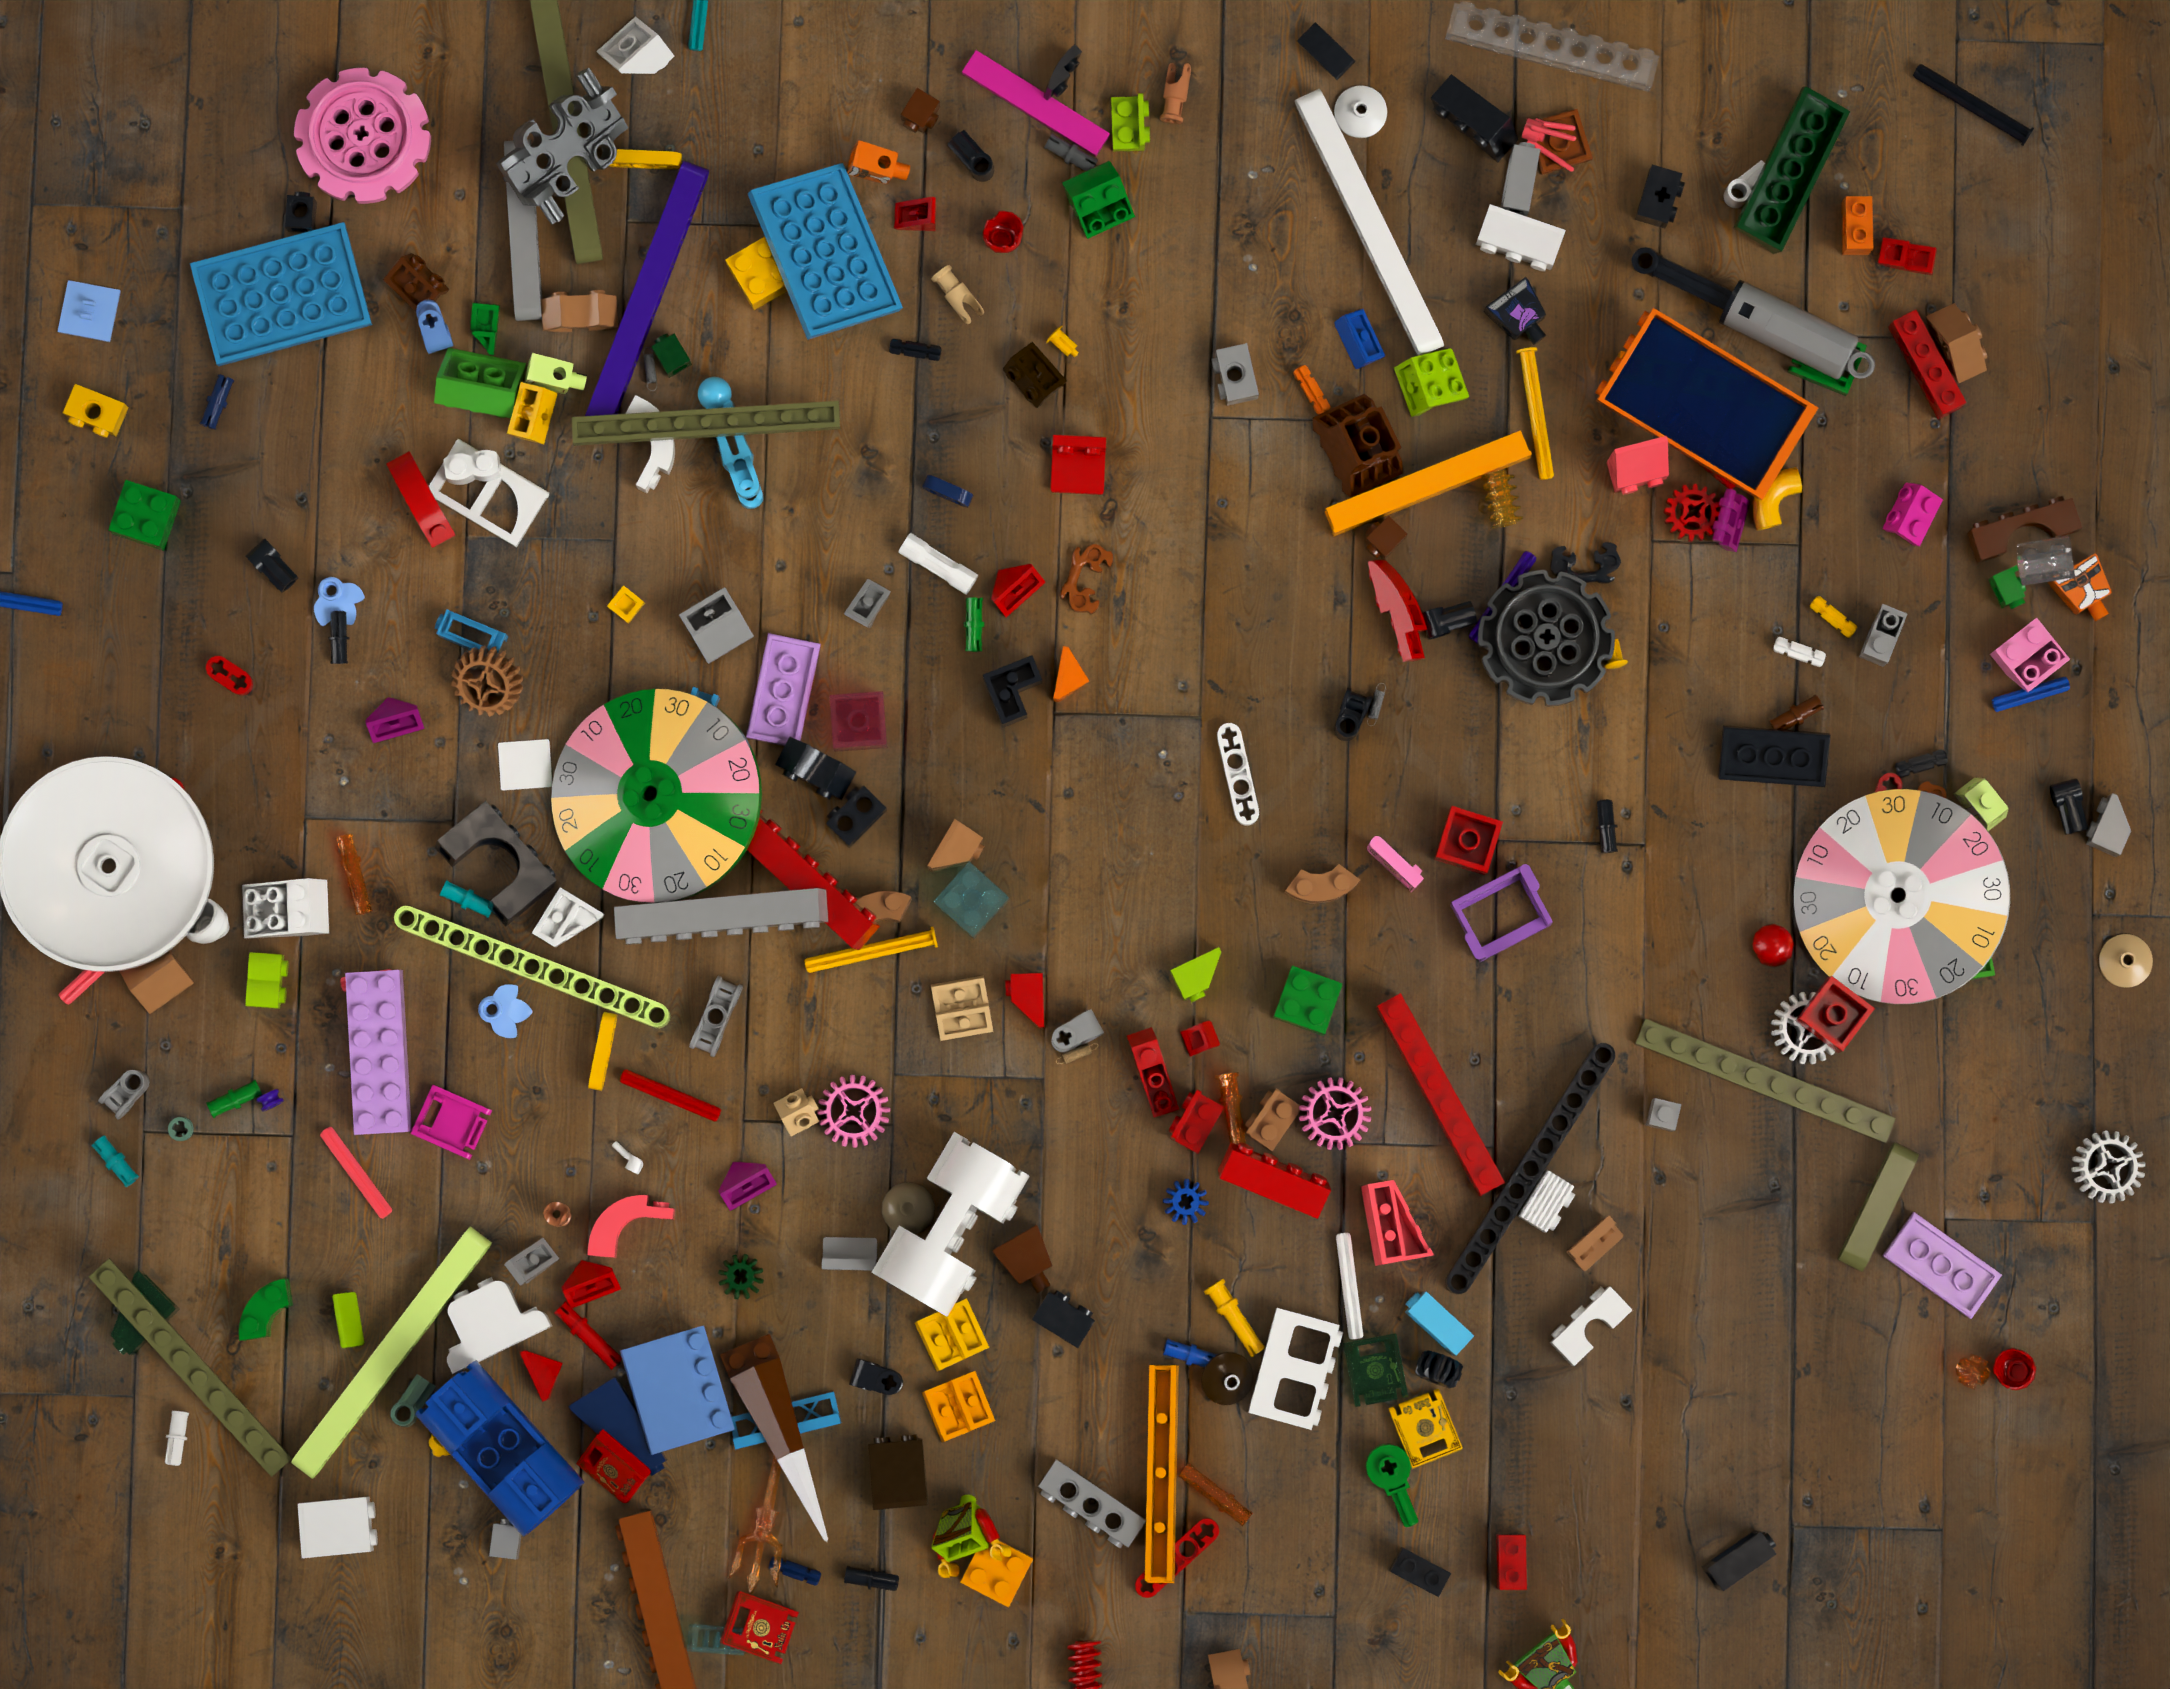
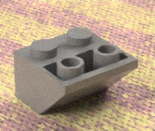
(716, 625)

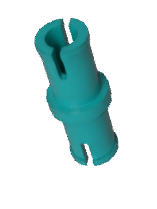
(466, 898)
(115, 1161)

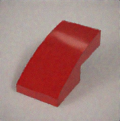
(1907, 256)

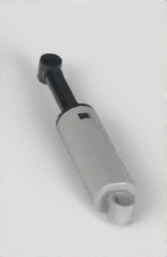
(1767, 319)

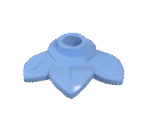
(343, 600)
(508, 1010)

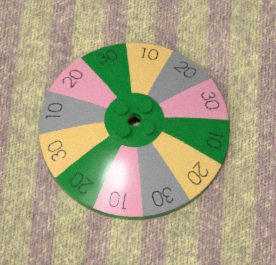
(702, 805)

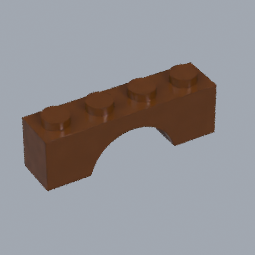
(2055, 519)

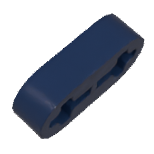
(947, 491)

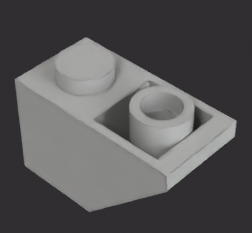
(1883, 635)
(2111, 828)

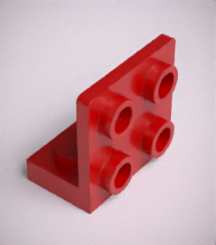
(1078, 464)
(1196, 1121)

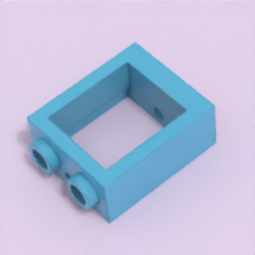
(1438, 1322)

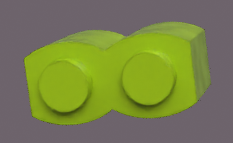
(265, 980)

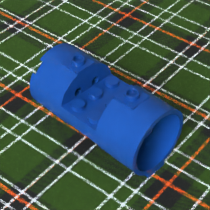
(499, 1448)

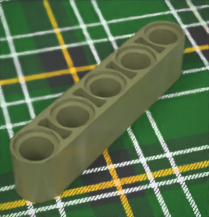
(1878, 1206)

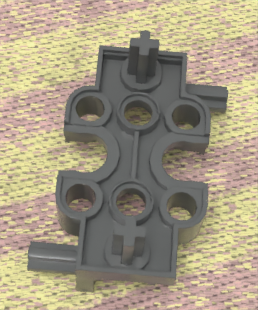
(538, 185)

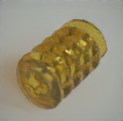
(1501, 498)

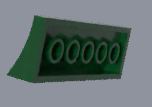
(1791, 170)

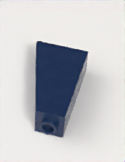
(614, 1412)

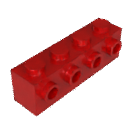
(1274, 1179)

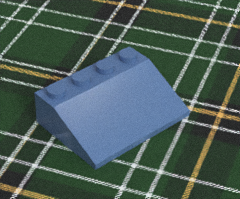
(677, 1390)

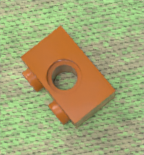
(1857, 225)

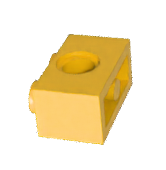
(84, 399)

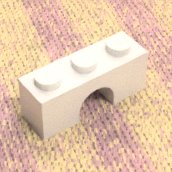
(1571, 1340)

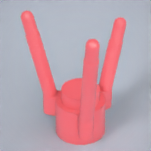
(1537, 129)

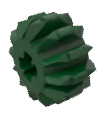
(731, 1277)

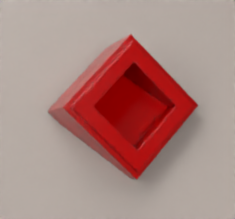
(1200, 1038)

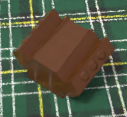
(1359, 444)

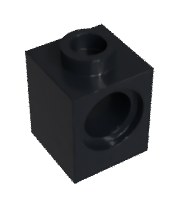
(304, 223)

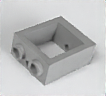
(1520, 178)

